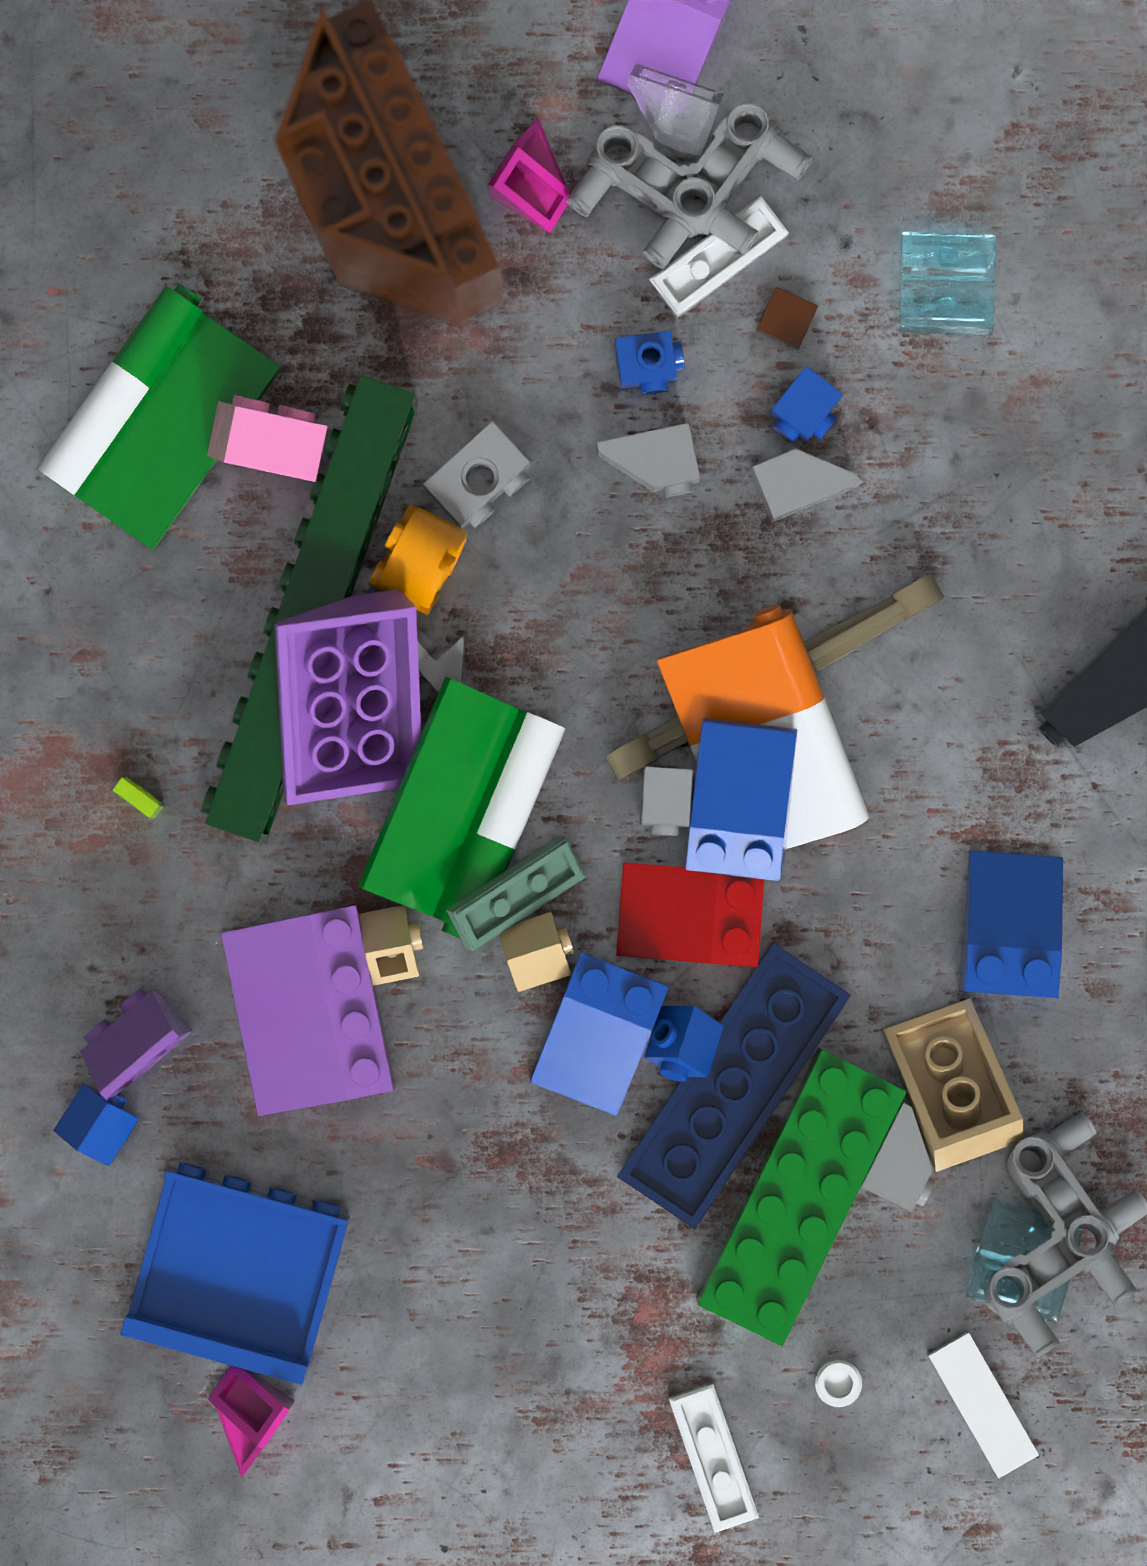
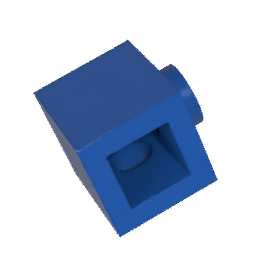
(648, 361)
(806, 408)
(683, 1042)
(96, 1124)

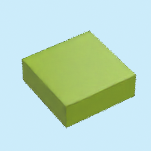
(138, 797)

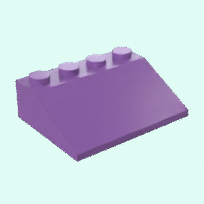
(348, 696)
(308, 1011)

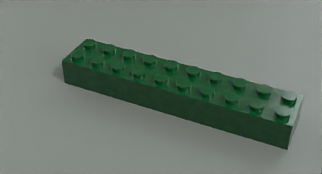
(325, 571)

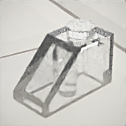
(675, 109)

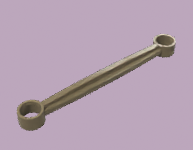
(822, 650)

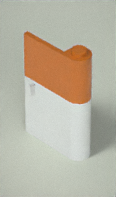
(770, 681)

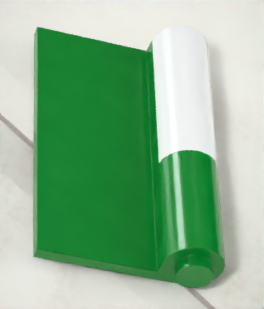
(149, 420)
(460, 801)

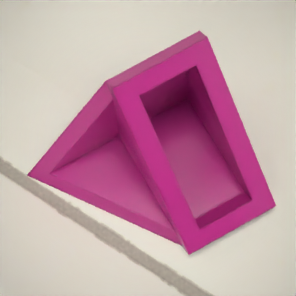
(531, 180)
(248, 1412)

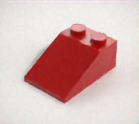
(689, 915)

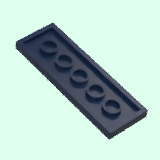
(717, 1117)

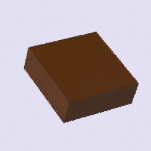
(787, 318)

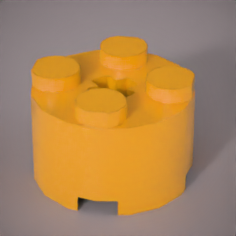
(419, 557)

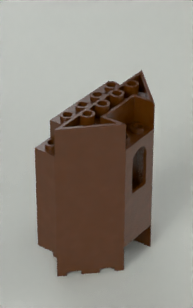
(381, 177)

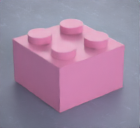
(267, 441)

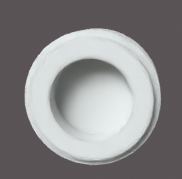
(838, 1382)

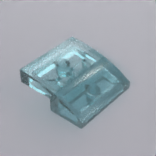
(947, 283)
(1006, 1235)

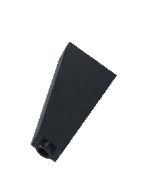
(1103, 691)

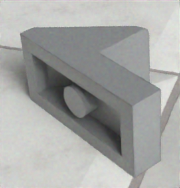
(448, 665)

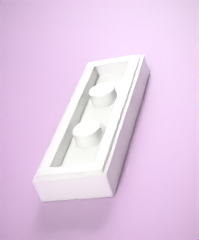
(714, 261)
(983, 1404)
(713, 1457)

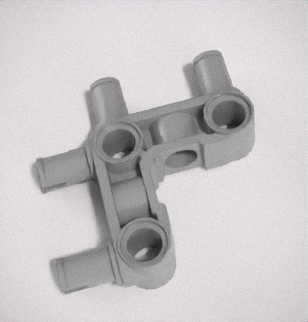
(666, 185)
(1064, 1209)

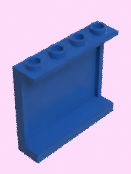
(236, 1273)

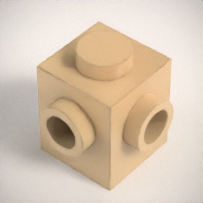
(390, 935)
(536, 951)

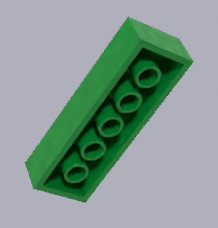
(800, 1196)

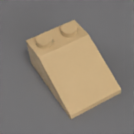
(954, 1085)

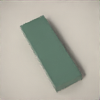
(515, 893)

